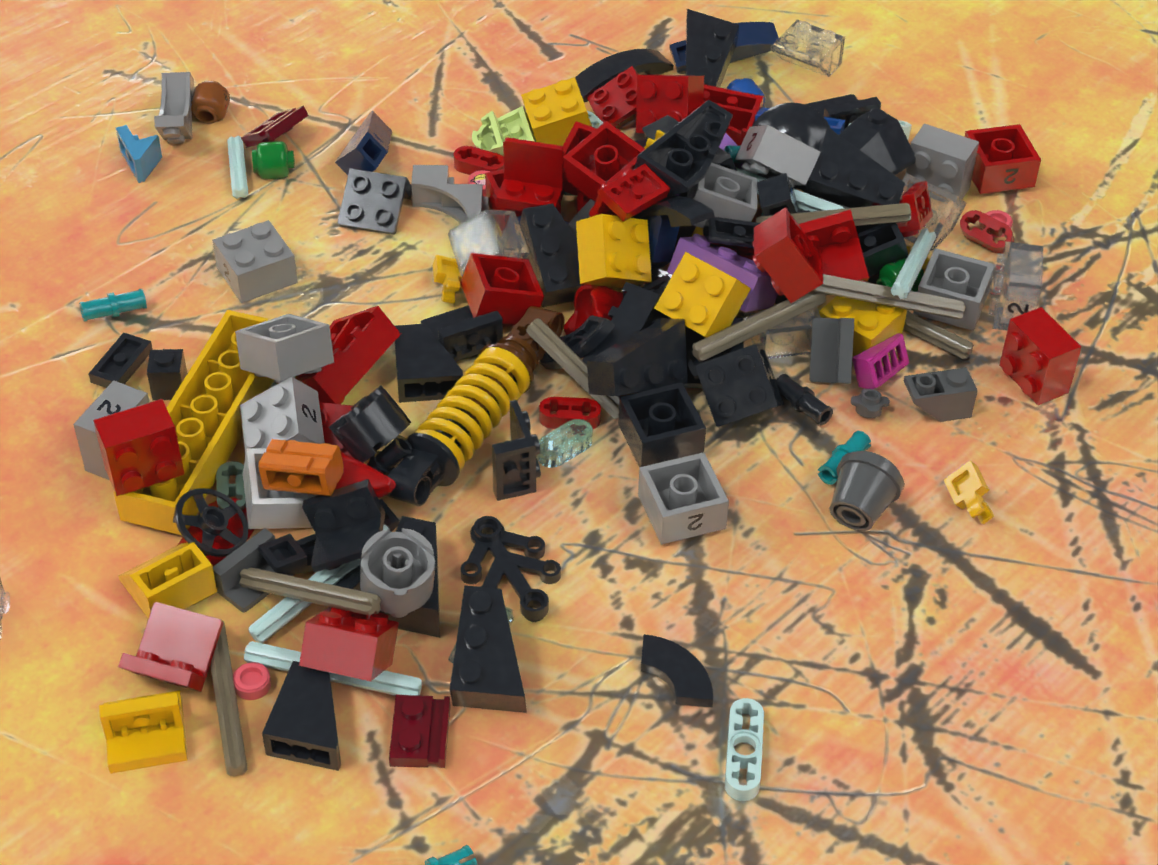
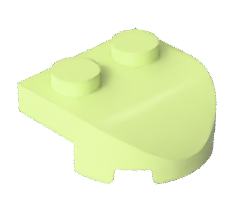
(495, 130)

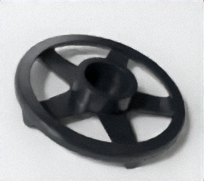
(211, 521)

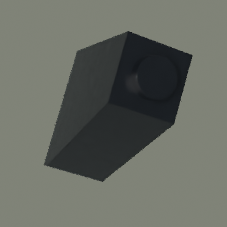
(423, 365)
(304, 720)

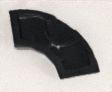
(583, 339)
(678, 669)

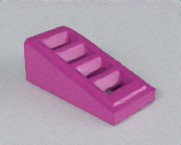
(864, 362)

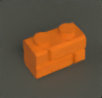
(301, 467)

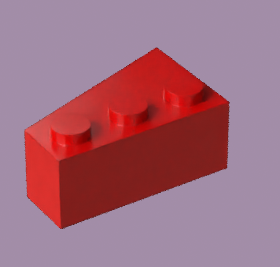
(740, 104)
(356, 347)

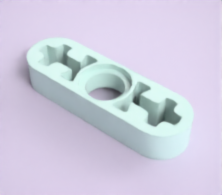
(751, 762)

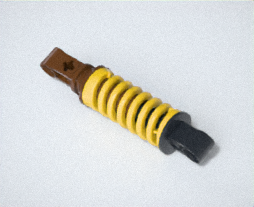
(471, 410)

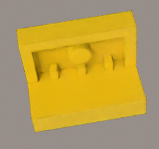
(144, 731)

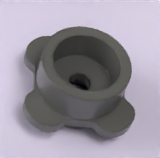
(869, 403)

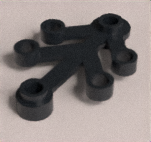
(490, 535)

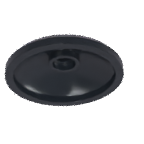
(796, 121)

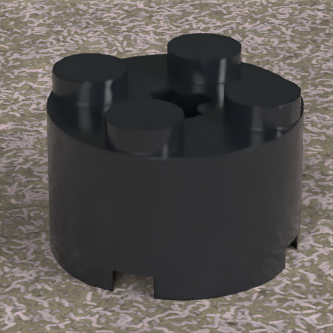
(370, 424)

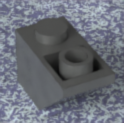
(943, 394)

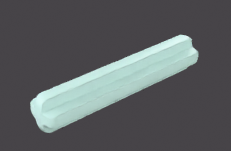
(237, 167)

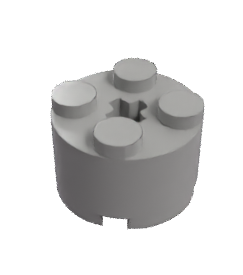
(398, 570)

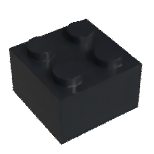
(661, 424)

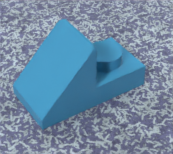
(139, 154)

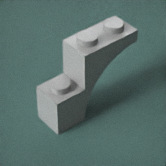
(175, 114)
(438, 191)

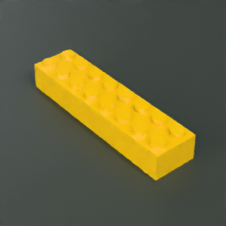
(205, 423)

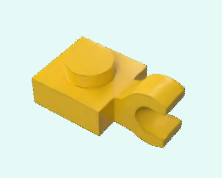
(448, 274)
(967, 489)

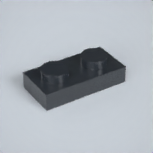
(121, 360)

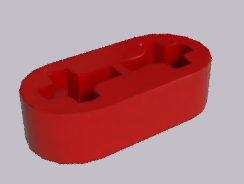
(473, 159)
(984, 237)
(568, 409)

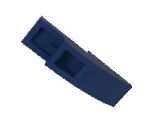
(753, 39)

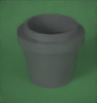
(864, 489)

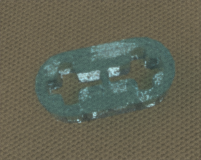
(566, 444)

